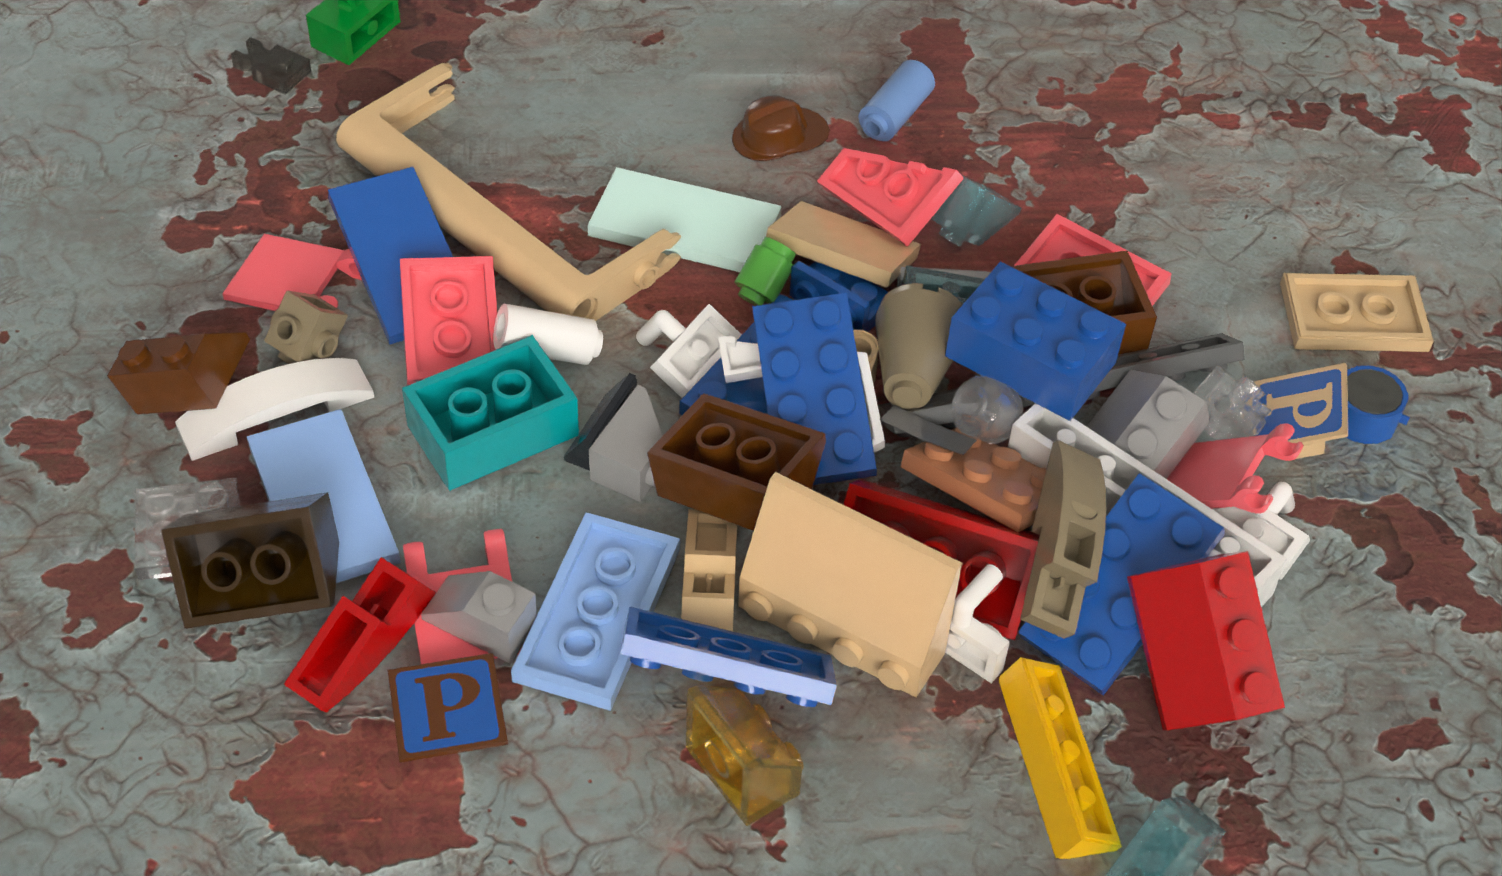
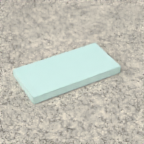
(712, 224)

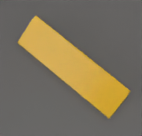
(1058, 760)

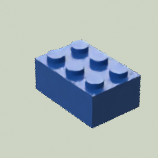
(1035, 340)

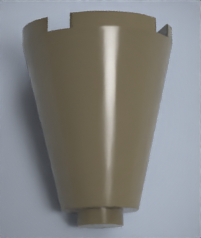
(913, 342)

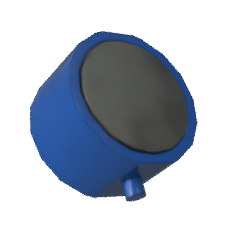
(1374, 404)

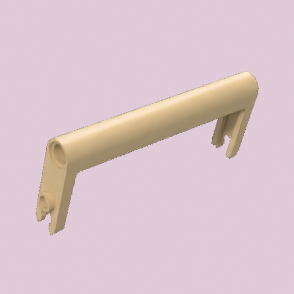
(377, 142)

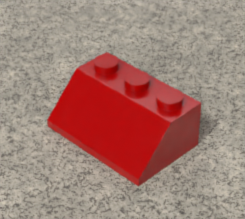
(1205, 641)

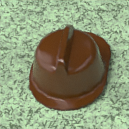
(777, 129)

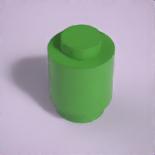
(765, 272)

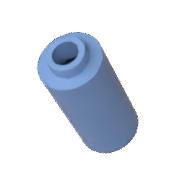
(896, 100)

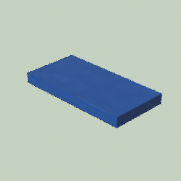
(383, 223)

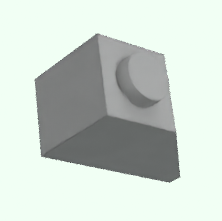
(620, 452)
(484, 612)

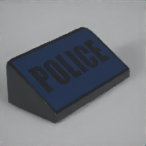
(579, 450)

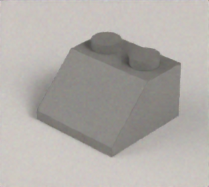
(1152, 420)

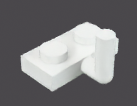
(693, 347)
(1270, 527)
(973, 642)

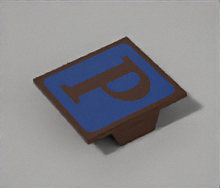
(447, 707)

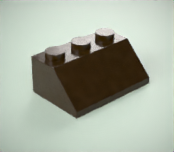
(254, 560)

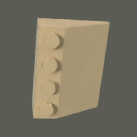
(849, 585)

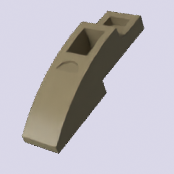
(1070, 540)

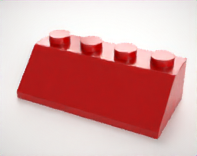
(963, 537)

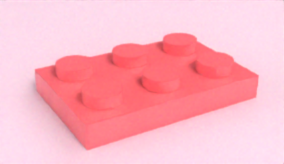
(446, 312)

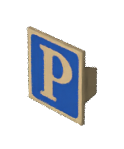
(1310, 402)

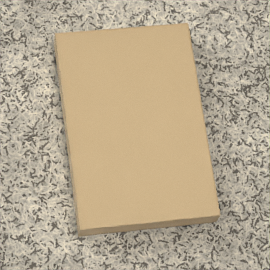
(843, 243)
(1355, 312)

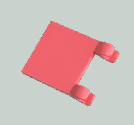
(284, 266)
(1223, 470)
(432, 641)

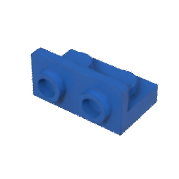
(823, 280)

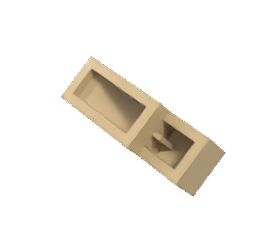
(709, 571)

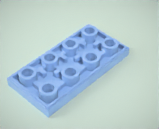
(322, 458)

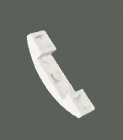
(271, 396)

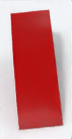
(359, 635)

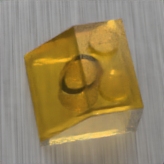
(741, 751)

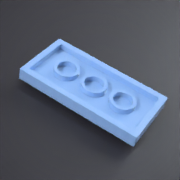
(583, 618)

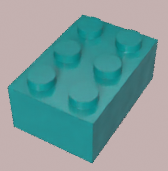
(491, 412)

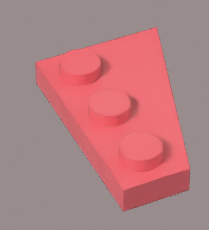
(889, 192)
(1069, 240)

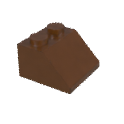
(177, 371)

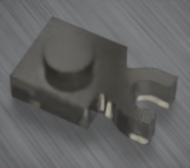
(274, 67)

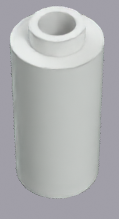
(559, 335)

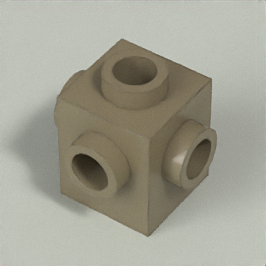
(305, 328)

